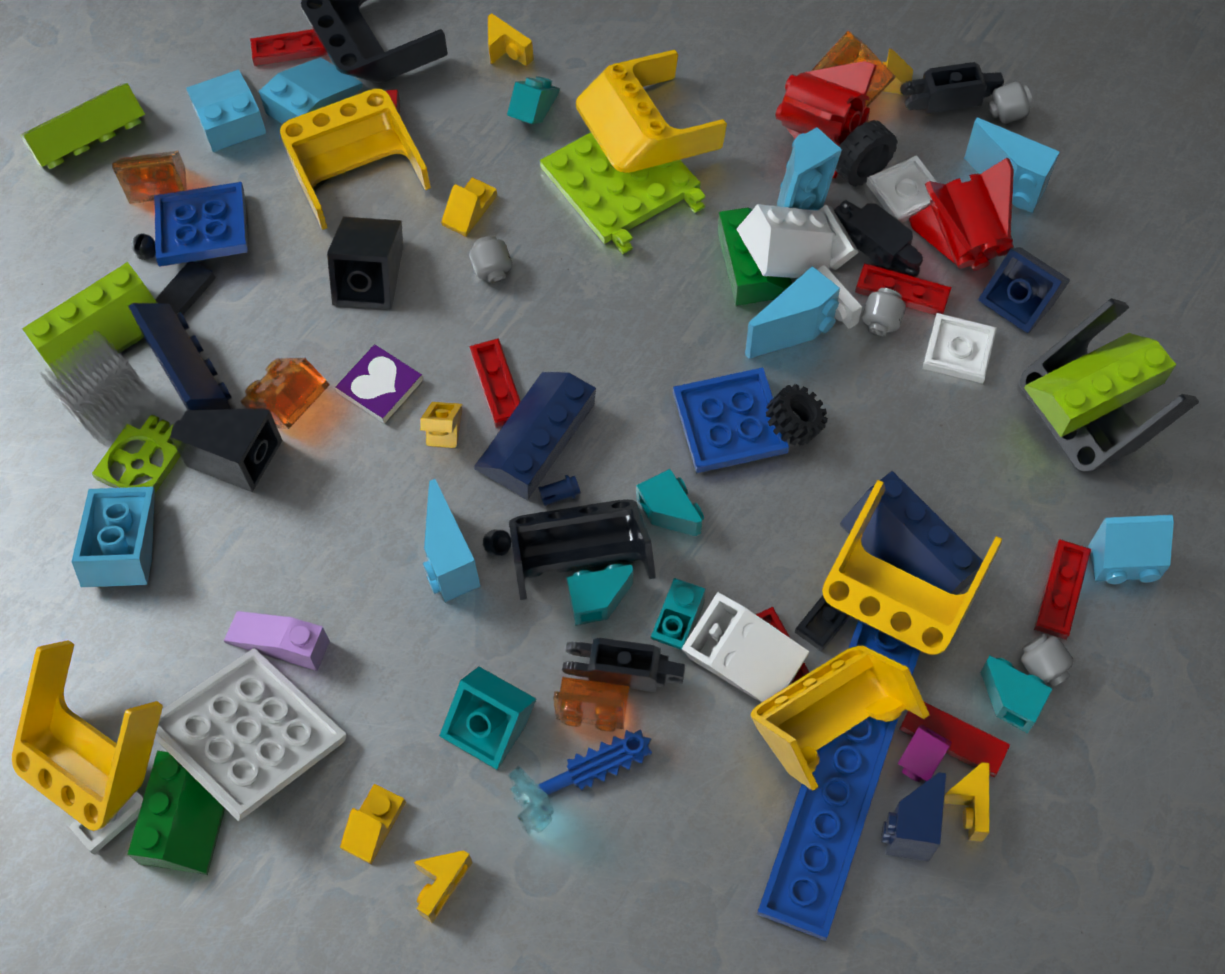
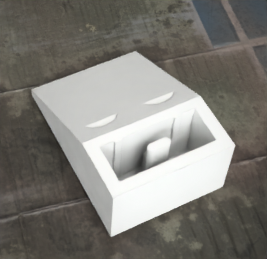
(744, 649)

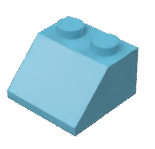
(1132, 548)

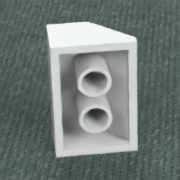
(786, 240)

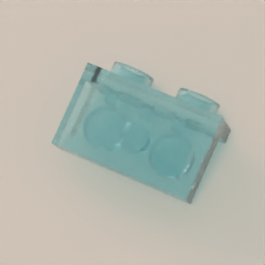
(533, 801)

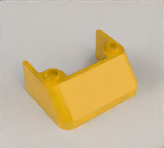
(832, 702)

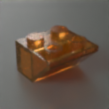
(150, 175)
(286, 390)

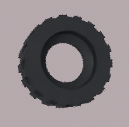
(865, 152)

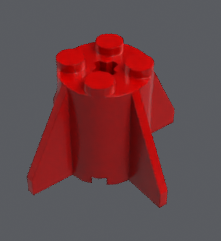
(827, 100)
(970, 218)

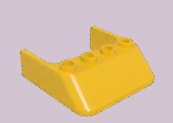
(630, 124)
(345, 138)
(893, 598)
(70, 757)

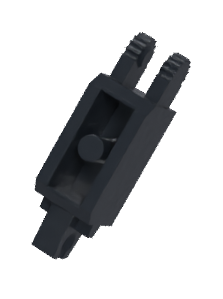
(950, 88)
(880, 237)
(623, 664)

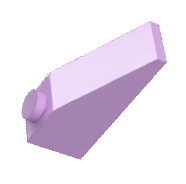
(279, 638)

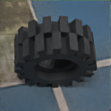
(805, 406)

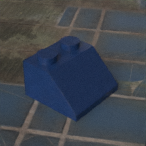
(1023, 289)
(916, 823)

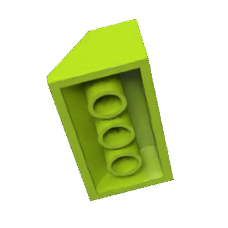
(82, 125)
(97, 308)
(1100, 381)

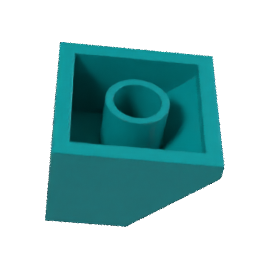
(487, 716)

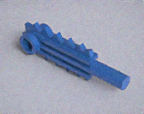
(598, 763)

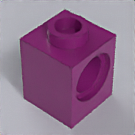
(923, 754)

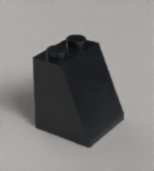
(365, 262)
(228, 443)

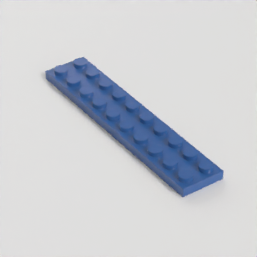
(830, 819)

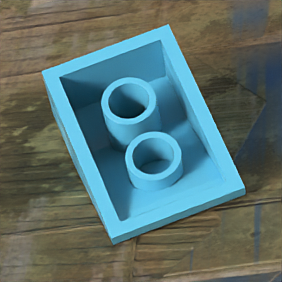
(306, 89)
(226, 110)
(1030, 160)
(794, 315)
(115, 537)
(450, 561)

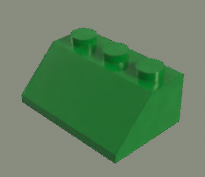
(744, 276)
(176, 820)

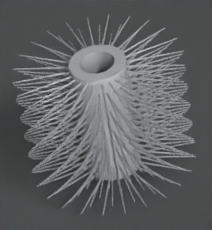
(99, 387)

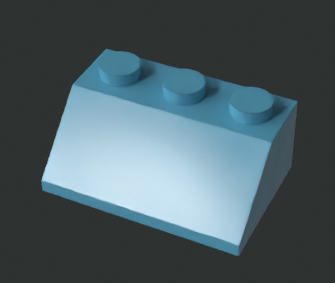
(809, 171)

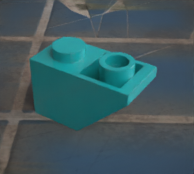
(532, 99)
(667, 504)
(598, 592)
(679, 614)
(1013, 694)

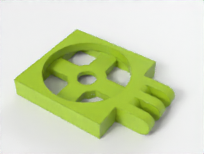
(156, 436)

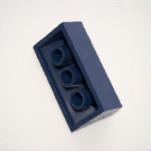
(180, 356)
(537, 432)
(915, 538)

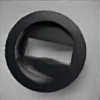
(146, 244)
(497, 542)

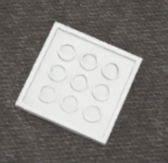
(246, 733)

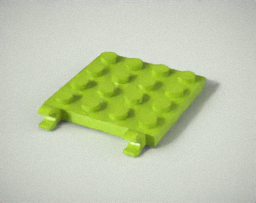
(613, 199)

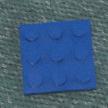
(200, 224)
(728, 420)

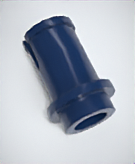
(559, 490)

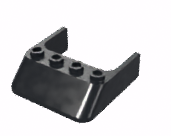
(357, 50)
(1115, 432)
(579, 538)

